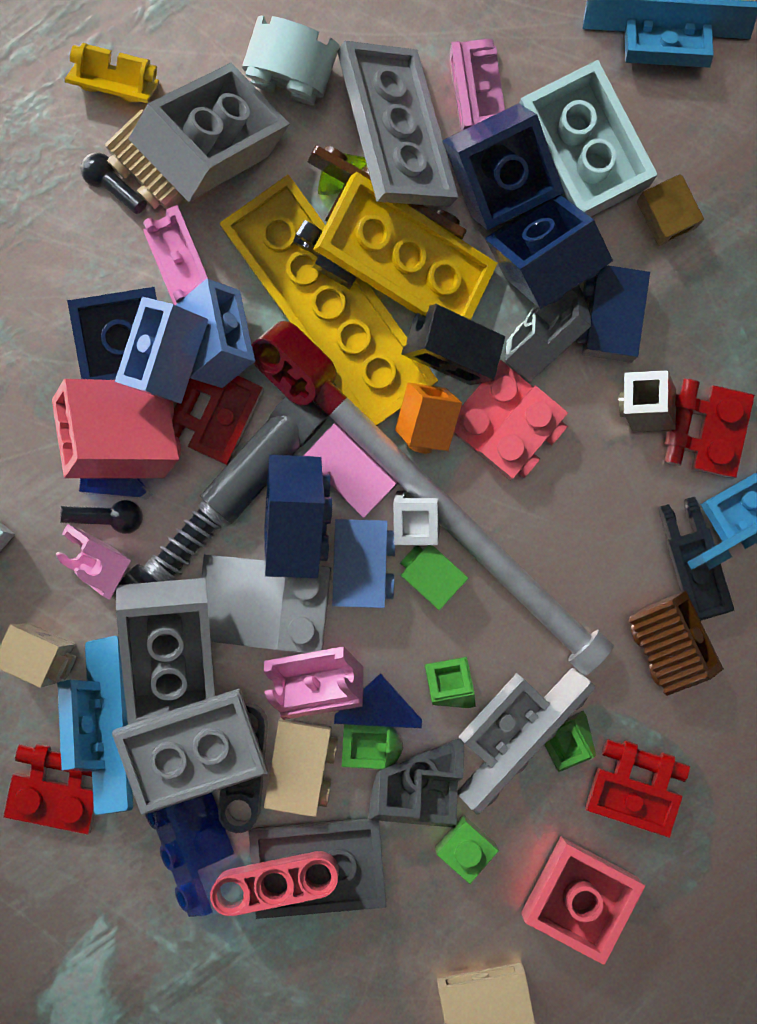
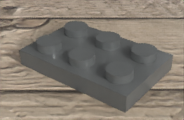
(352, 844)

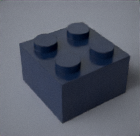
(503, 166)
(549, 250)
(103, 329)
(296, 516)

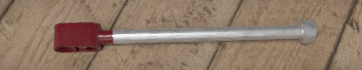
(308, 375)

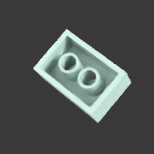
(591, 140)

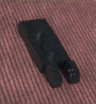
(704, 586)

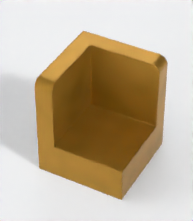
(670, 210)

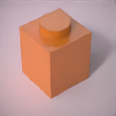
(428, 417)

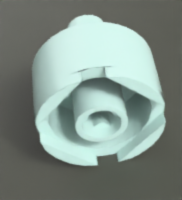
(289, 58)

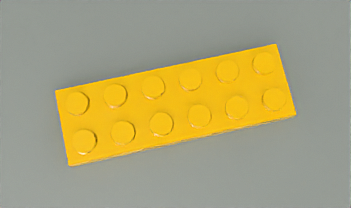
(341, 321)

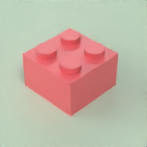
(582, 900)

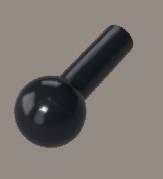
(99, 173)
(122, 516)

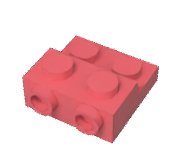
(509, 422)

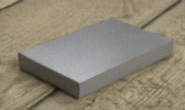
(190, 751)

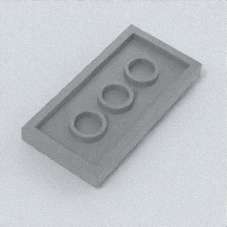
(397, 124)

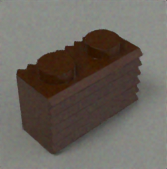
(675, 644)

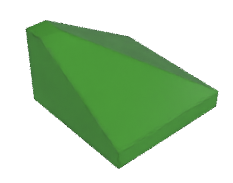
(451, 683)
(571, 743)

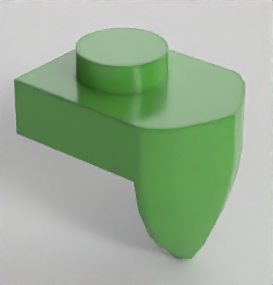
(370, 746)

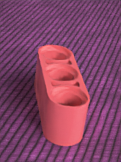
(258, 898)

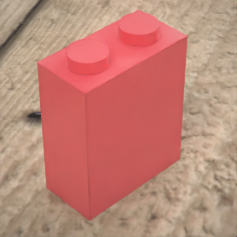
(113, 431)

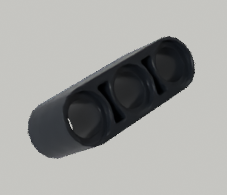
(247, 791)

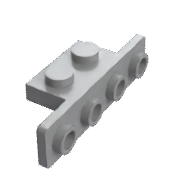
(514, 729)

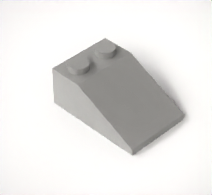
(264, 610)

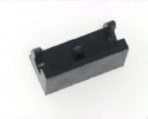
(454, 345)

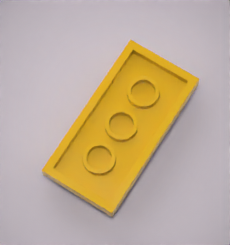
(403, 252)

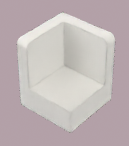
(415, 520)

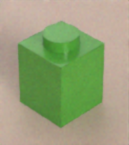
(432, 575)
(466, 849)

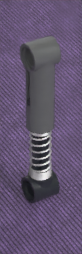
(233, 489)

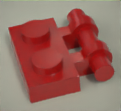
(223, 418)
(721, 431)
(48, 801)
(634, 801)

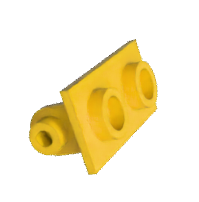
(131, 79)

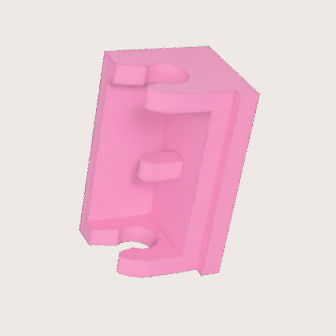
(476, 81)
(175, 253)
(352, 470)
(97, 563)
(315, 683)

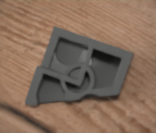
(547, 333)
(420, 788)

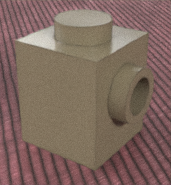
(649, 401)

